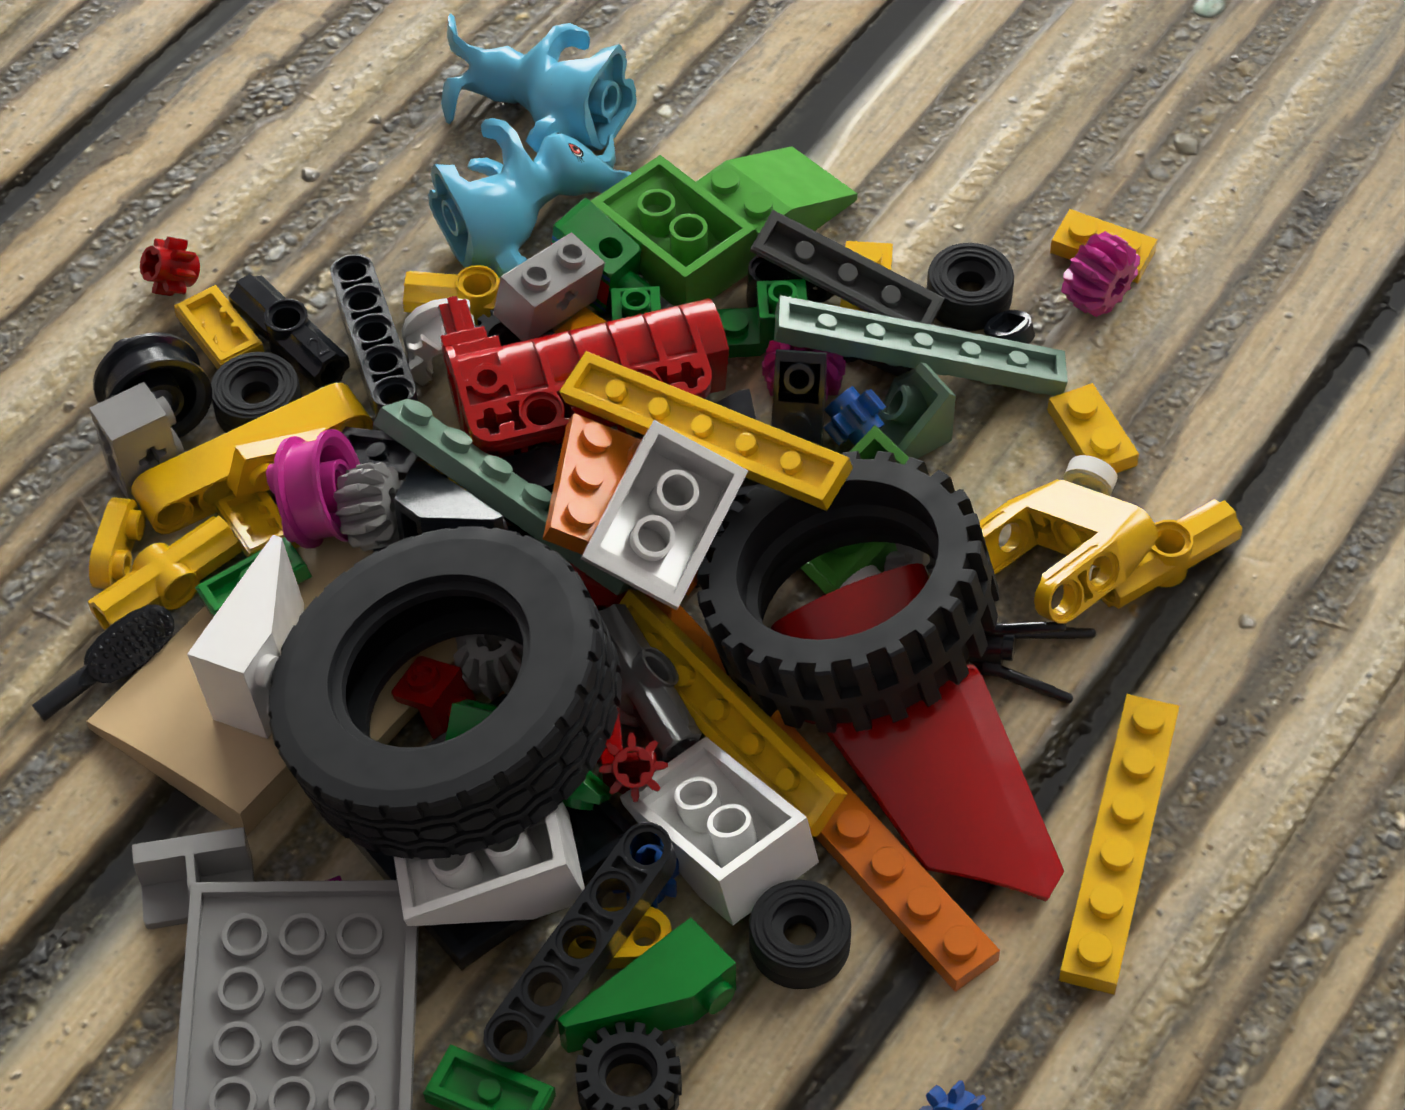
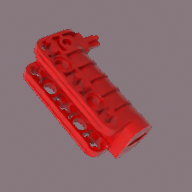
(511, 391)

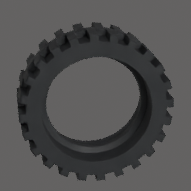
(871, 670)

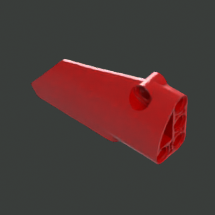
(947, 767)

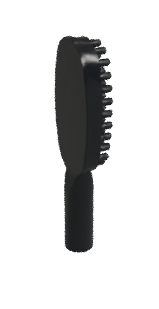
(113, 655)

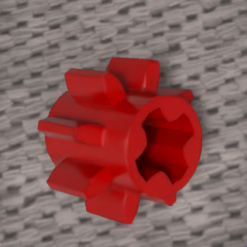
(169, 266)
(643, 755)

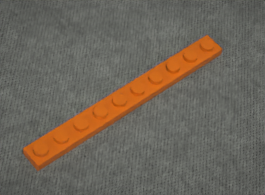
(883, 865)

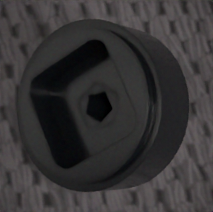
(1011, 325)

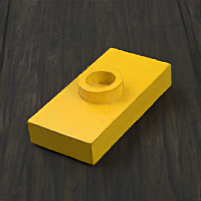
(217, 326)
(252, 519)

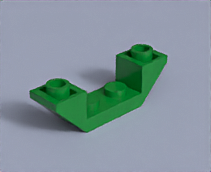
(745, 328)

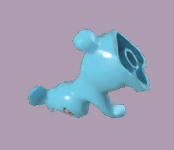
(567, 97)
(496, 214)

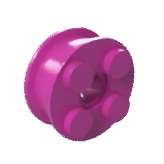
(305, 483)

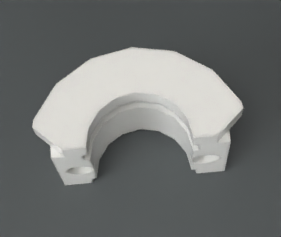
(423, 338)

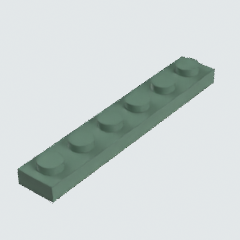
(911, 342)
(480, 474)

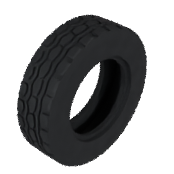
(499, 772)

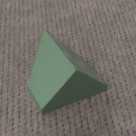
(918, 412)

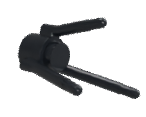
(1002, 647)

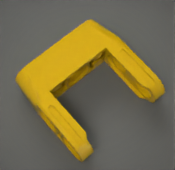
(1085, 528)

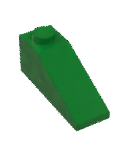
(662, 987)

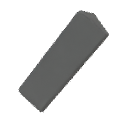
(844, 271)

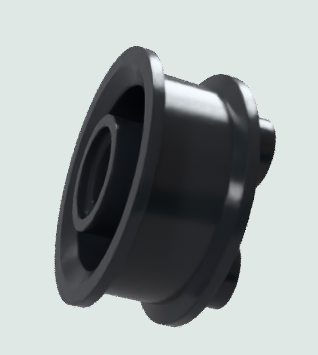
(167, 368)

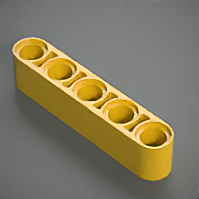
(190, 483)

